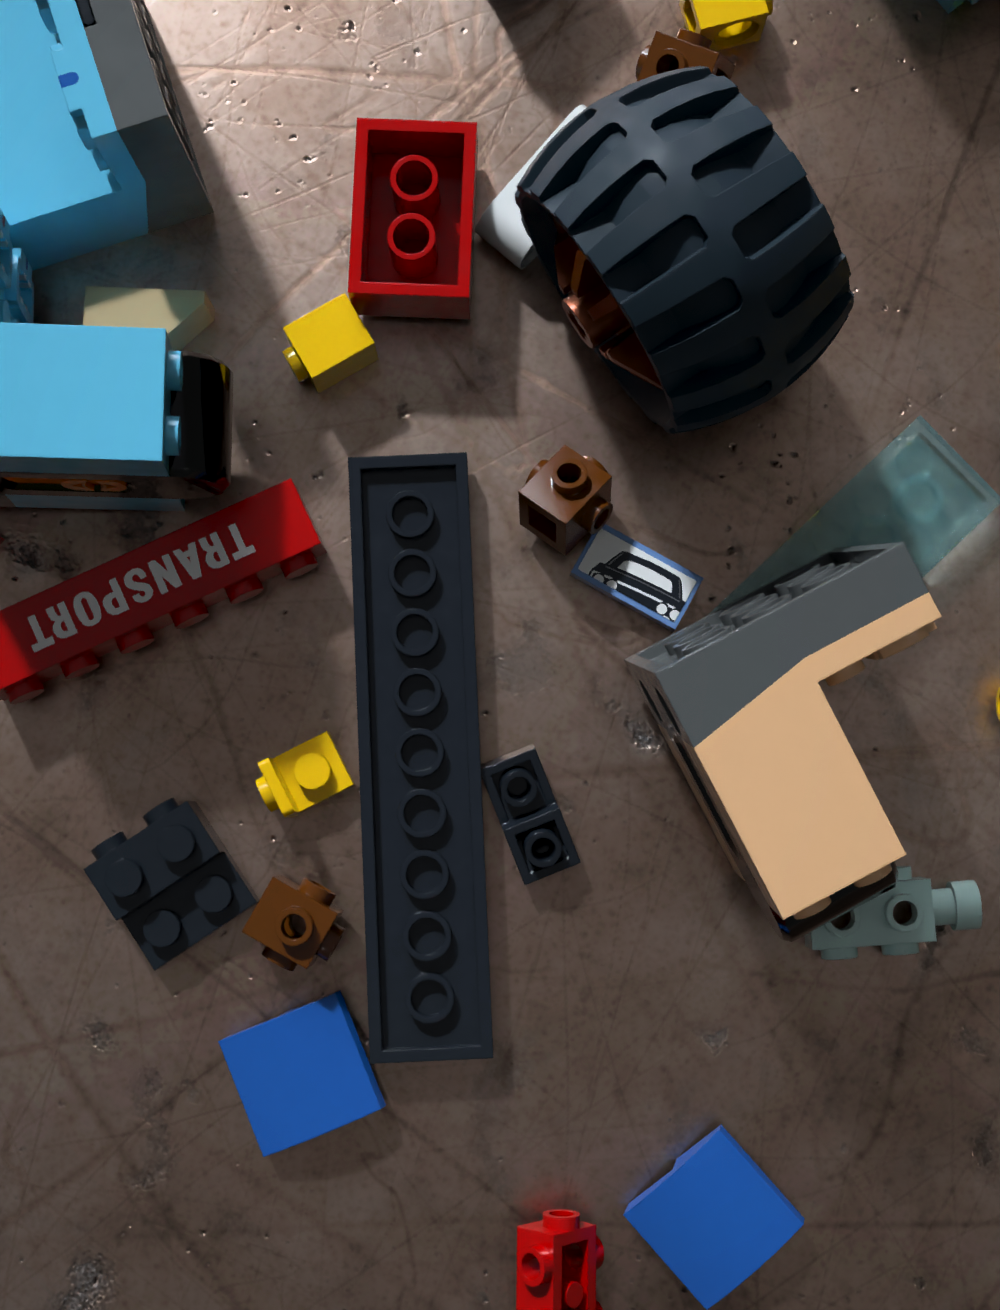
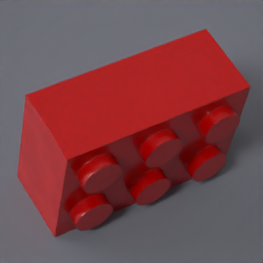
(413, 218)

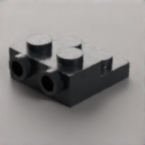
(170, 881)

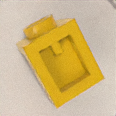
(303, 776)

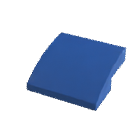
(302, 1074)
(714, 1217)

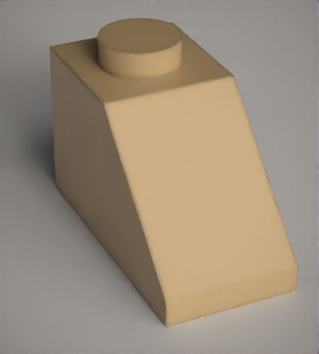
(179, 311)

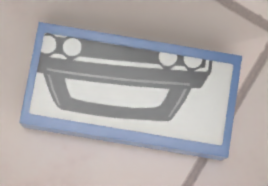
(636, 577)

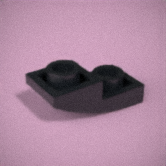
(529, 814)

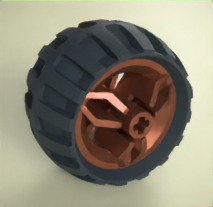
(687, 247)

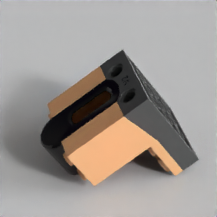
(762, 741)

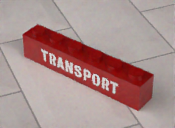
(155, 587)

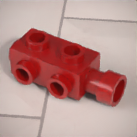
(551, 1263)

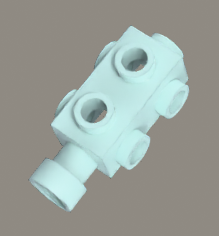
(874, 921)

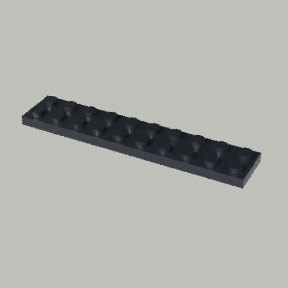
(419, 759)

